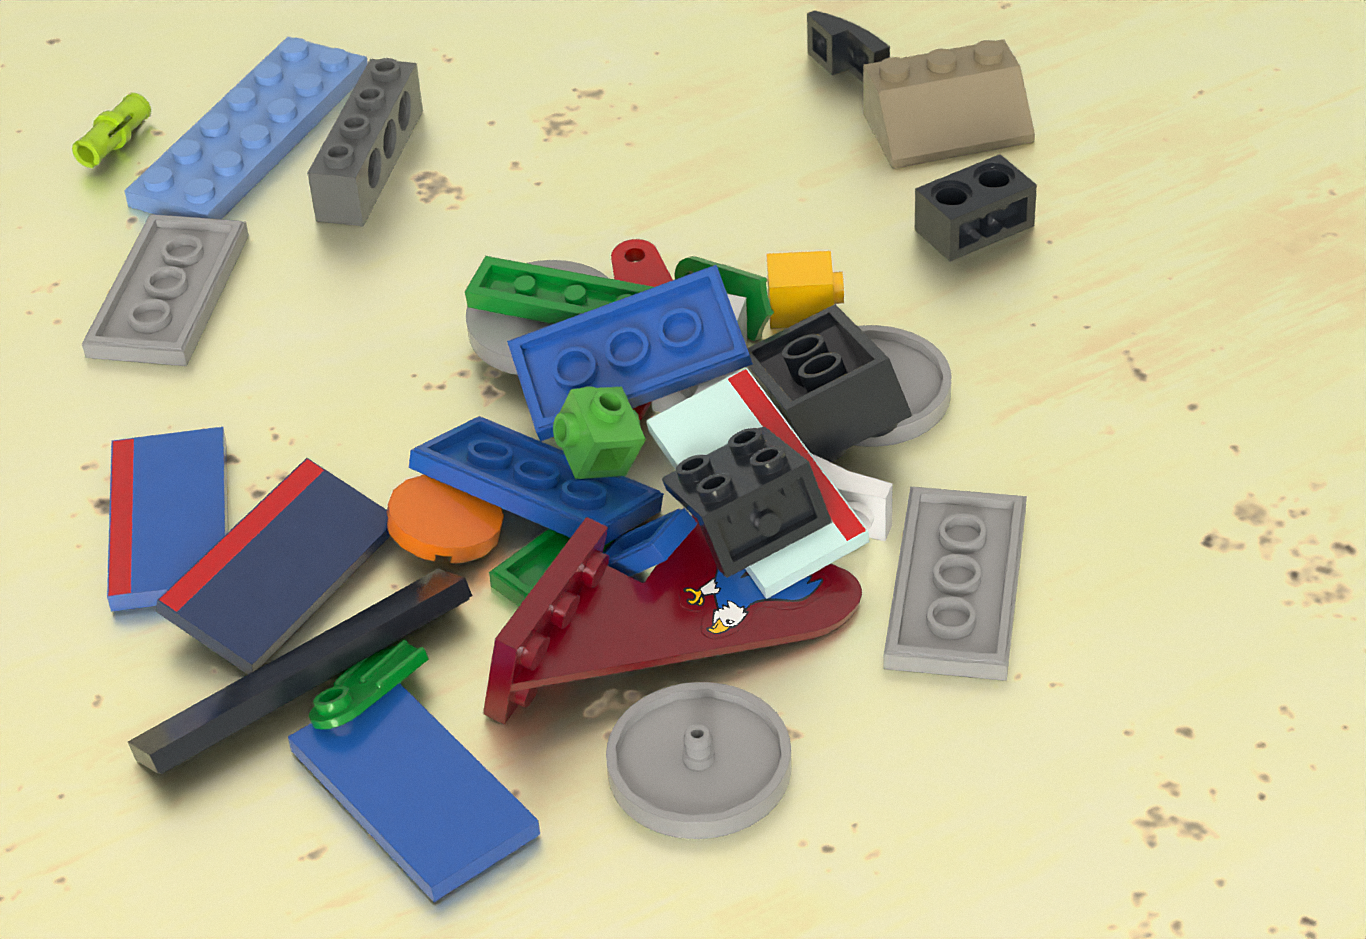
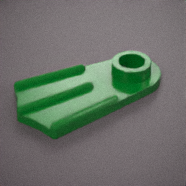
(737, 283)
(365, 684)

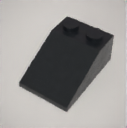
(829, 383)

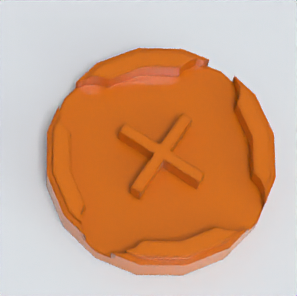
(442, 521)

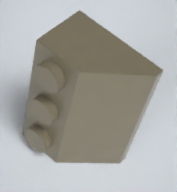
(947, 103)

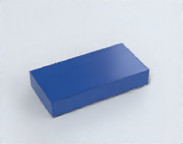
(650, 543)

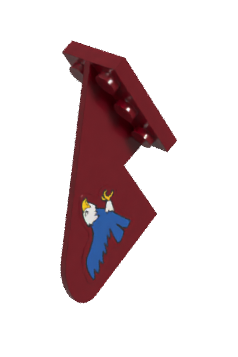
(600, 622)

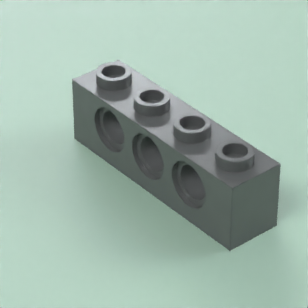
(365, 142)

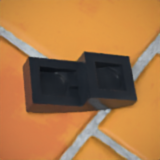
(842, 44)

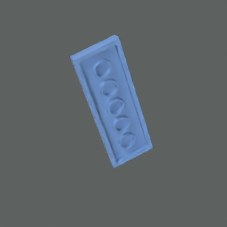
(247, 131)

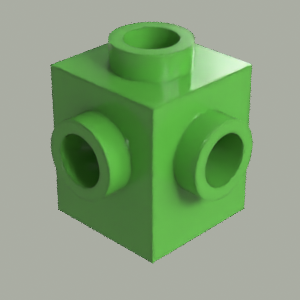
(598, 432)

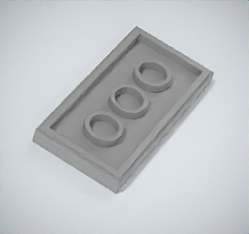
(166, 290)
(956, 584)

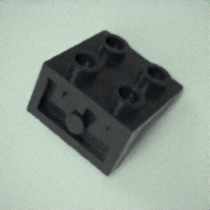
(749, 498)

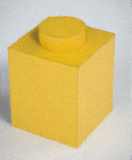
(801, 286)

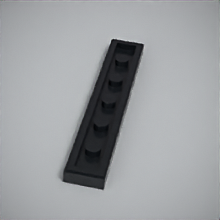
(298, 671)

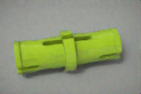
(111, 130)

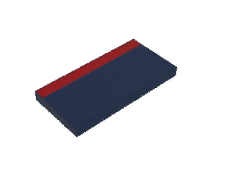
(276, 566)

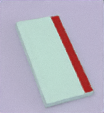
(709, 421)

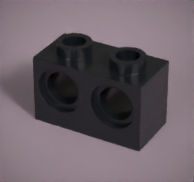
(975, 207)

